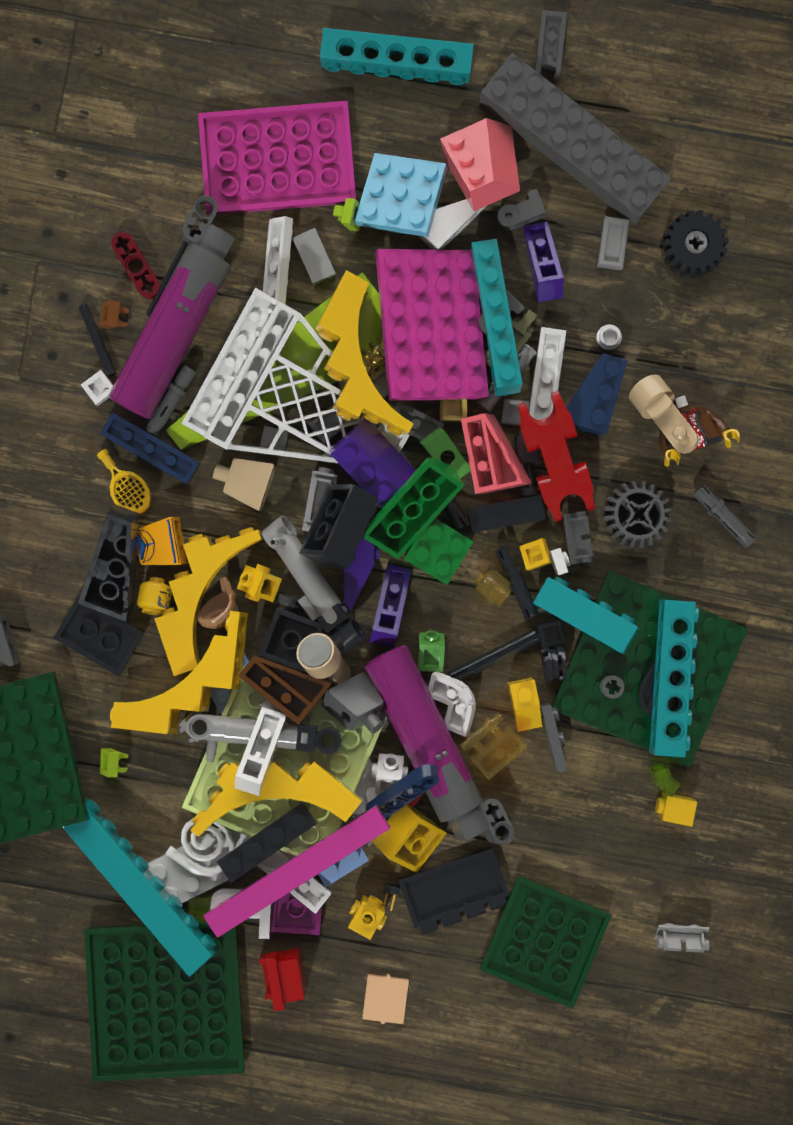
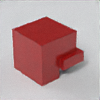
(283, 977)

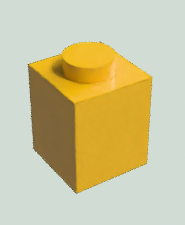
(676, 809)

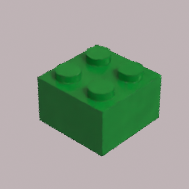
(439, 551)

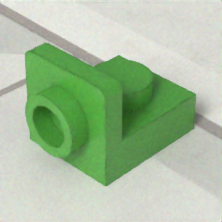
(431, 651)

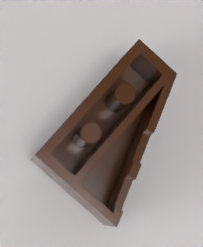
(285, 687)

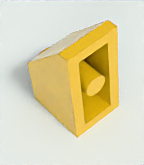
(525, 704)

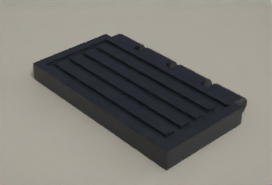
(454, 888)

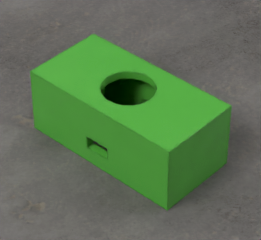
(437, 443)

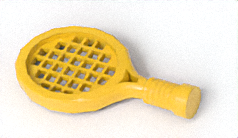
(111, 465)

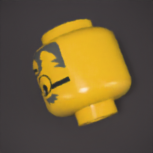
(154, 596)

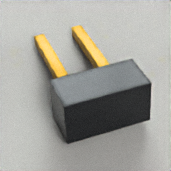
(391, 889)

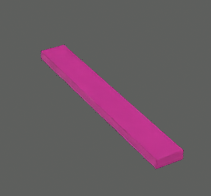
(297, 871)

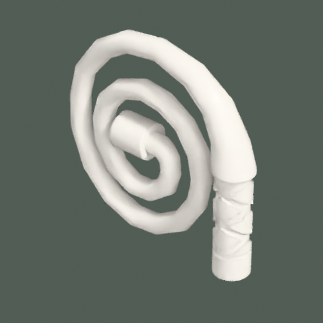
(207, 841)

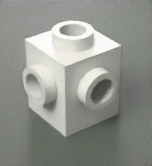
(388, 771)

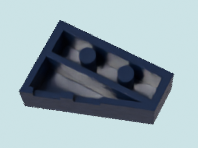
(597, 396)

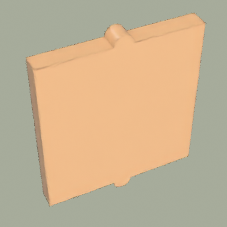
(385, 999)

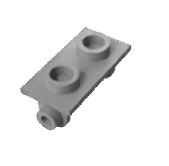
(671, 936)

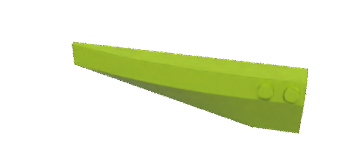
(304, 352)

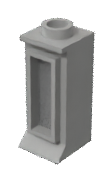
(318, 487)

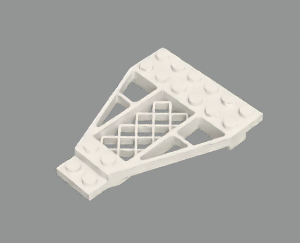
(241, 372)

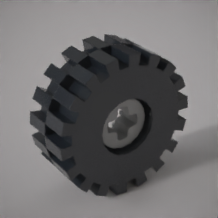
(681, 253)

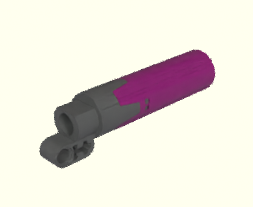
(175, 316)
(430, 742)

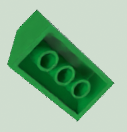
(414, 507)

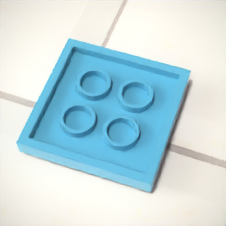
(401, 194)

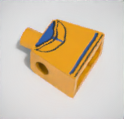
(161, 543)

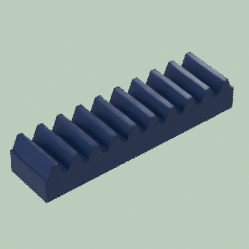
(150, 448)

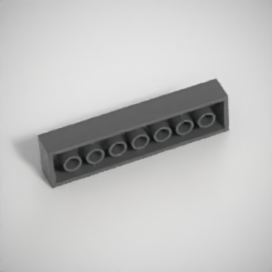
(573, 139)

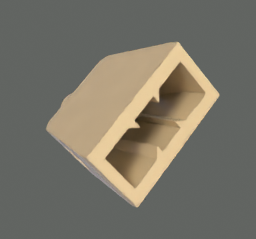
(246, 481)

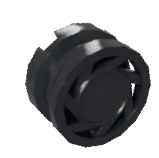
(554, 664)

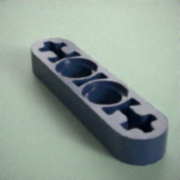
(405, 790)

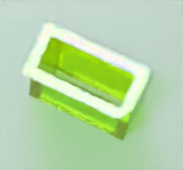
(663, 779)

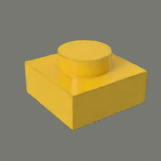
(535, 554)

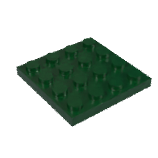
(545, 941)

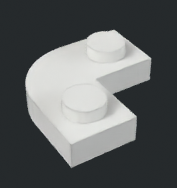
(459, 701)

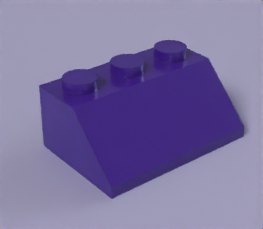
(372, 461)

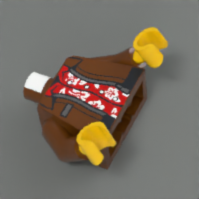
(706, 425)

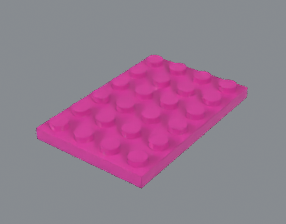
(277, 157)
(431, 325)

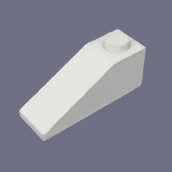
(449, 223)
(259, 751)

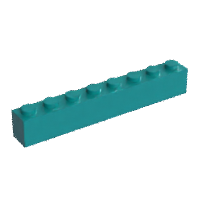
(142, 890)

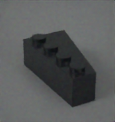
(113, 566)

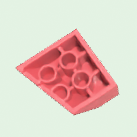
(483, 161)

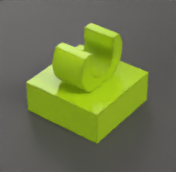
(348, 213)
(109, 762)

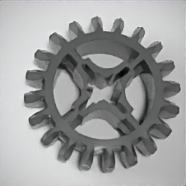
(653, 499)

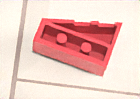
(491, 456)

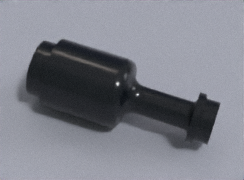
(528, 460)

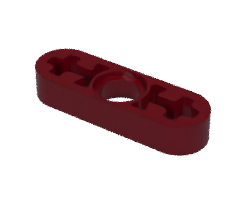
(140, 286)

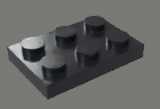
(99, 637)

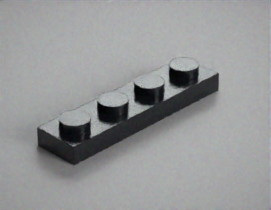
(266, 842)

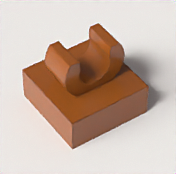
(110, 315)

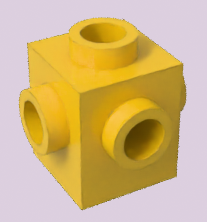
(259, 583)
(363, 923)

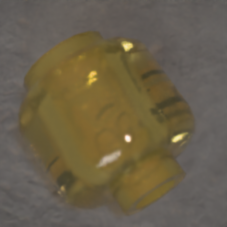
(492, 588)

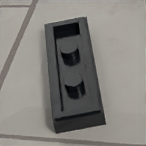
(506, 513)

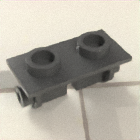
(577, 540)

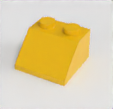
(410, 838)

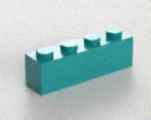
(586, 615)

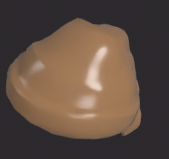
(218, 608)

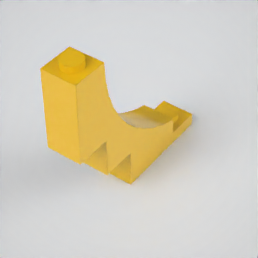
(216, 669)

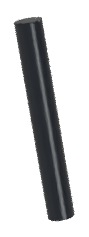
(97, 340)

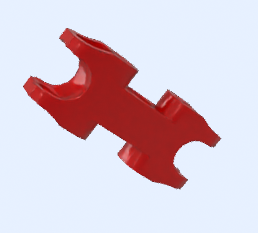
(550, 437)

